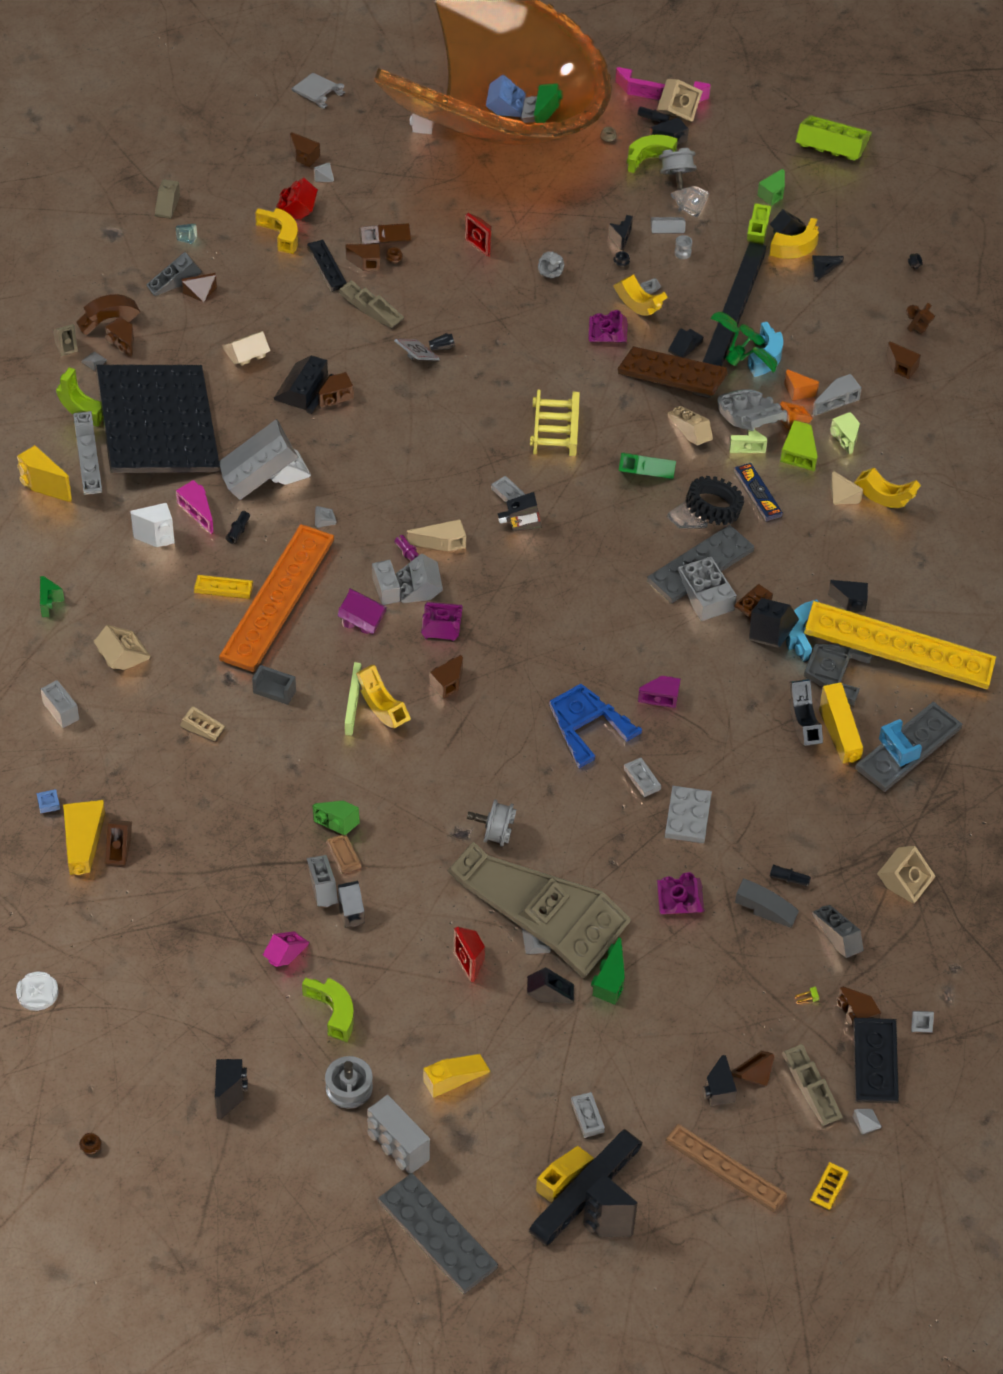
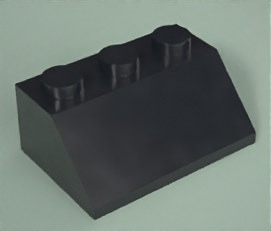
(303, 382)
(609, 1210)

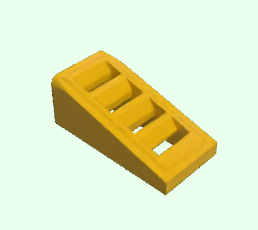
(837, 1171)

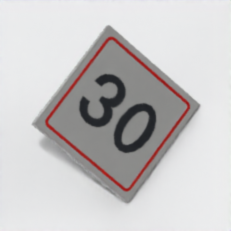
(416, 349)

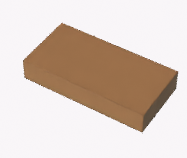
(343, 853)

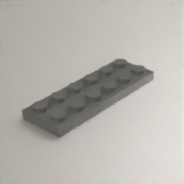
(724, 547)
(928, 728)
(438, 1233)

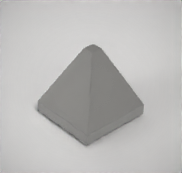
(323, 173)
(651, 286)
(93, 360)
(324, 517)
(866, 1120)

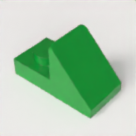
(48, 594)

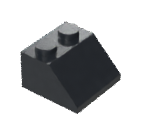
(771, 622)
(230, 1085)

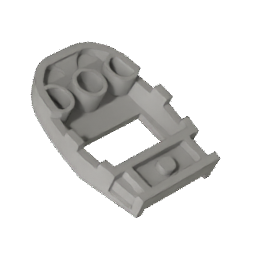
(749, 409)

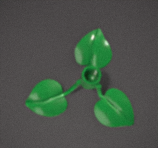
(737, 352)

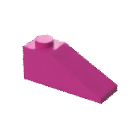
(194, 501)

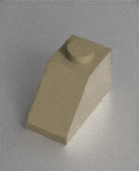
(167, 198)
(65, 339)

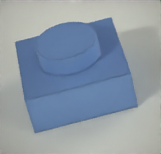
(48, 801)

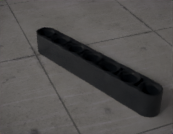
(572, 1199)

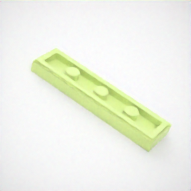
(352, 700)

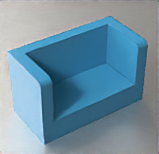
(898, 744)

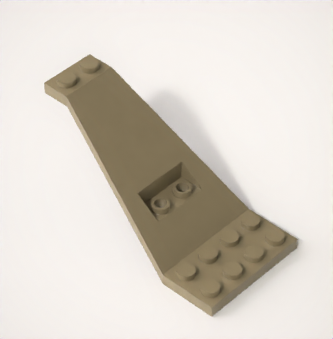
(574, 925)

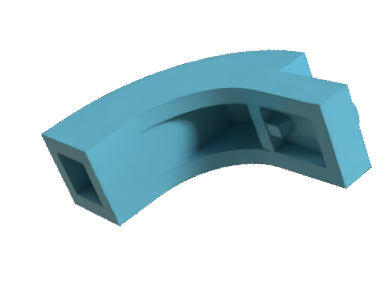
(773, 345)
(797, 638)

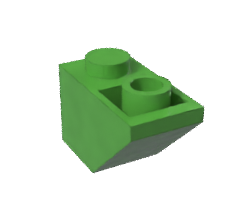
(772, 188)
(336, 815)

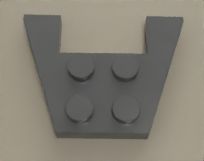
(829, 665)

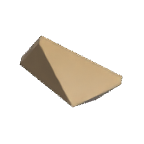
(844, 491)

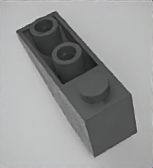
(173, 274)
(840, 931)

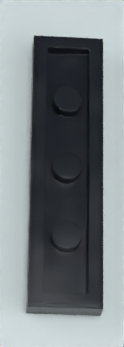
(326, 265)

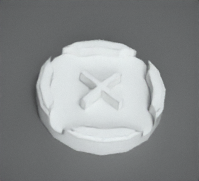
(37, 991)

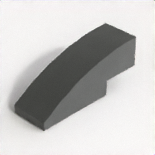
(766, 903)

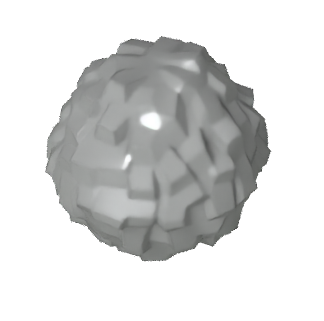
(551, 265)

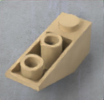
(692, 425)
(441, 536)

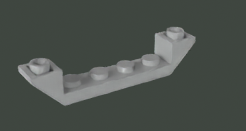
(87, 453)

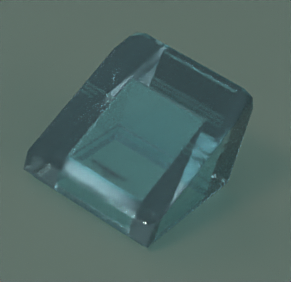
(186, 233)

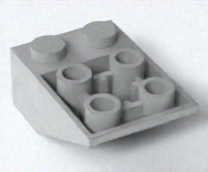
(707, 588)

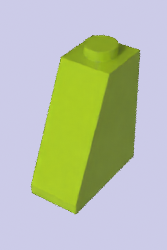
(800, 447)

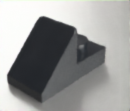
(620, 233)
(685, 342)

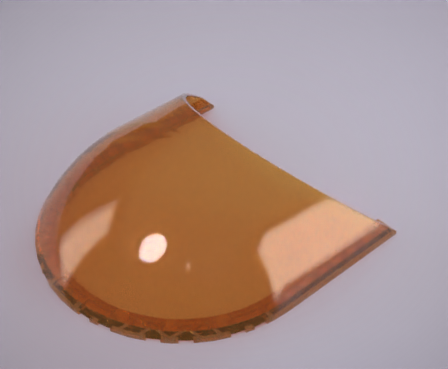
(526, 45)

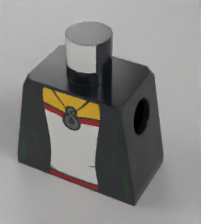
(522, 513)

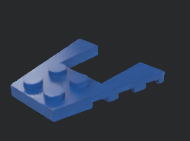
(577, 709)

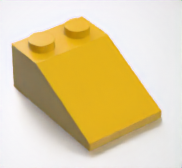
(43, 474)

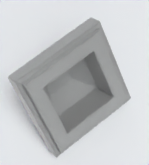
(922, 1021)

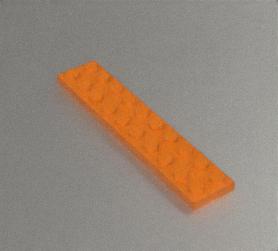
(276, 598)

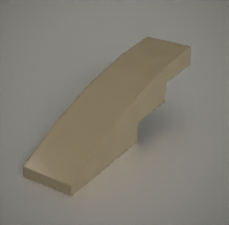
(369, 304)
(812, 1085)

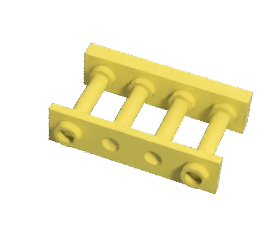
(572, 430)

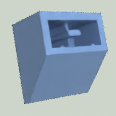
(505, 97)

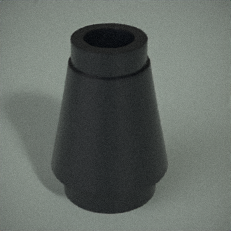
(443, 342)

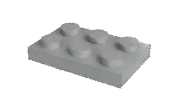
(688, 814)

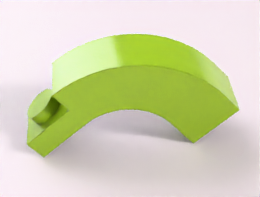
(649, 147)
(759, 224)
(75, 400)
(339, 1000)

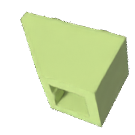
(845, 430)

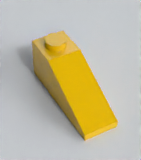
(453, 1073)

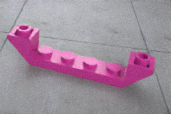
(650, 89)

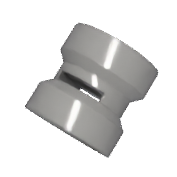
(683, 247)

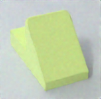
(750, 443)

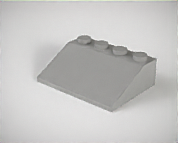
(257, 460)

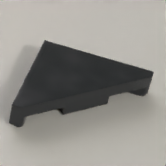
(824, 264)

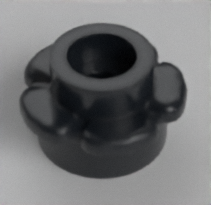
(622, 258)
(915, 261)

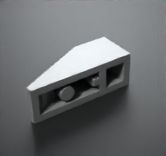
(839, 393)
(322, 881)

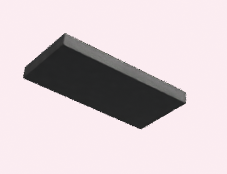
(875, 1060)

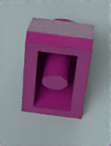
(660, 692)

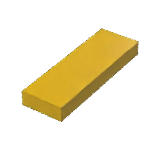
(223, 586)

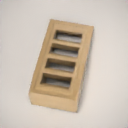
(194, 727)

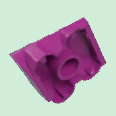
(608, 327)
(361, 612)
(441, 620)
(680, 894)

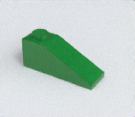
(547, 101)

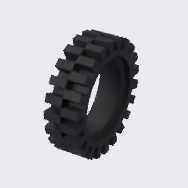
(718, 488)

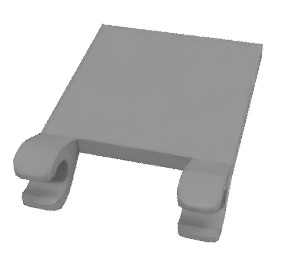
(316, 87)

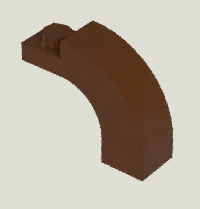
(107, 307)

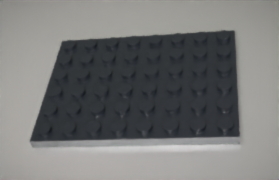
(157, 419)

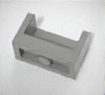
(60, 704)

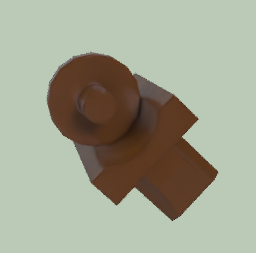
(920, 318)

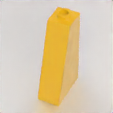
(840, 723)
(82, 832)

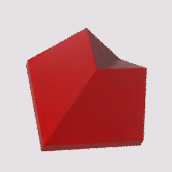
(478, 233)
(469, 951)

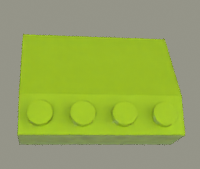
(832, 137)

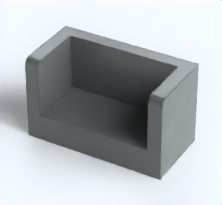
(274, 684)

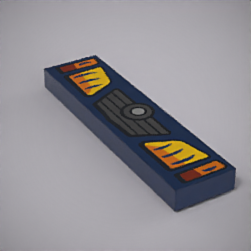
(758, 492)

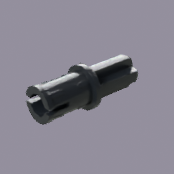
(654, 115)
(237, 527)
(789, 875)

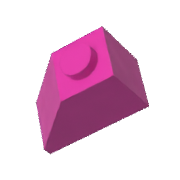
(284, 948)

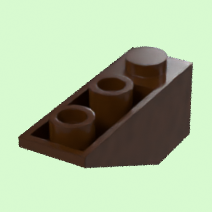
(384, 233)

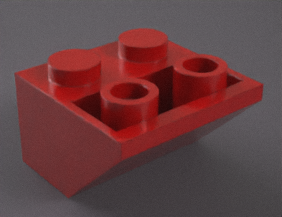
(298, 199)

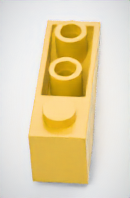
(562, 1173)

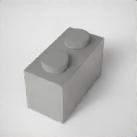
(386, 582)

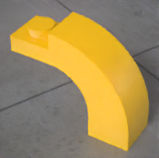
(284, 224)
(795, 246)
(636, 298)
(883, 492)
(384, 706)

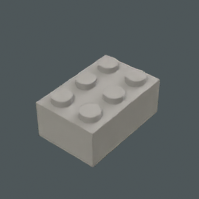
(398, 1135)

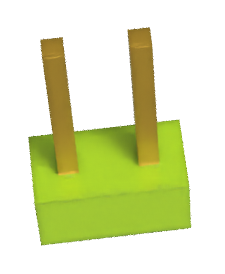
(814, 994)

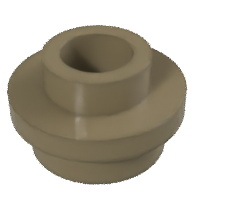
(608, 134)

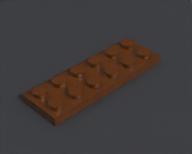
(672, 370)

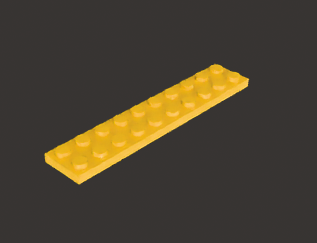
(900, 645)

